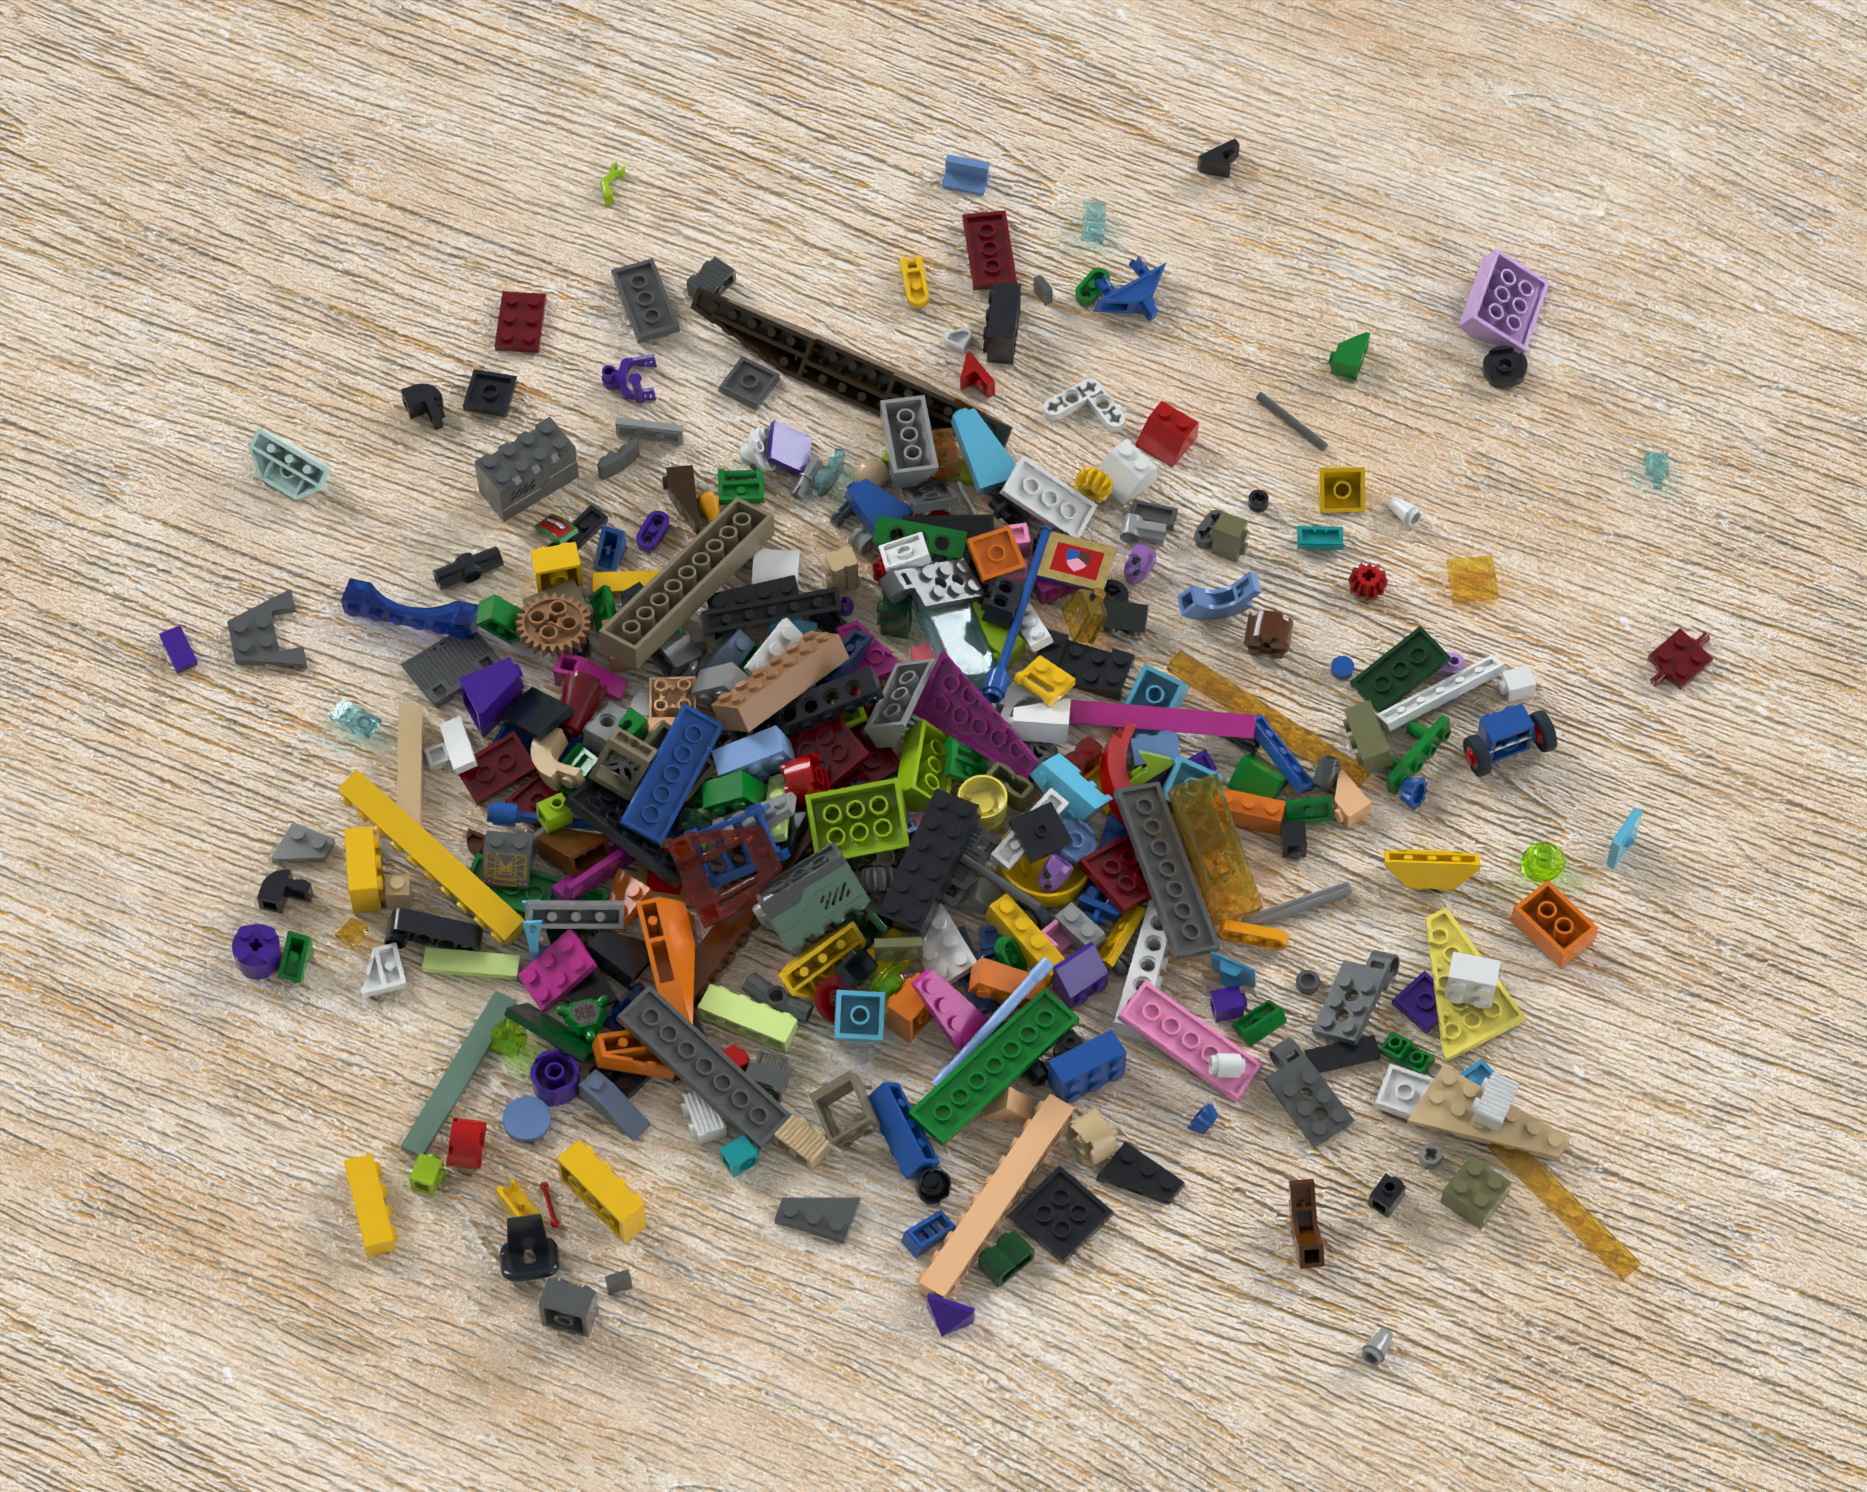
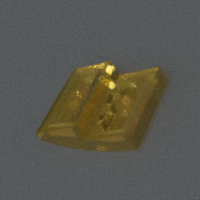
(1472, 579)

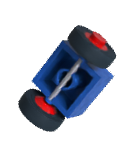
(1506, 735)

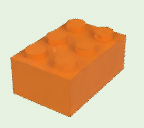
(1554, 924)

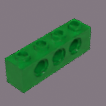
(956, 538)

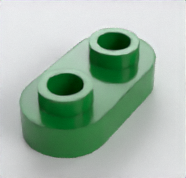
(1087, 287)
(1009, 953)

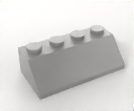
(908, 440)
(900, 699)

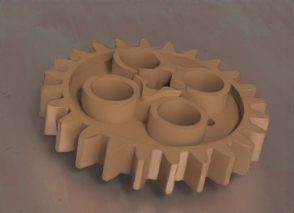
(553, 625)

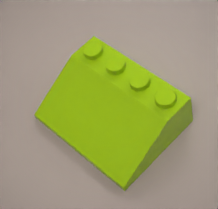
(860, 818)

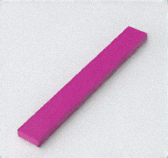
(1163, 719)

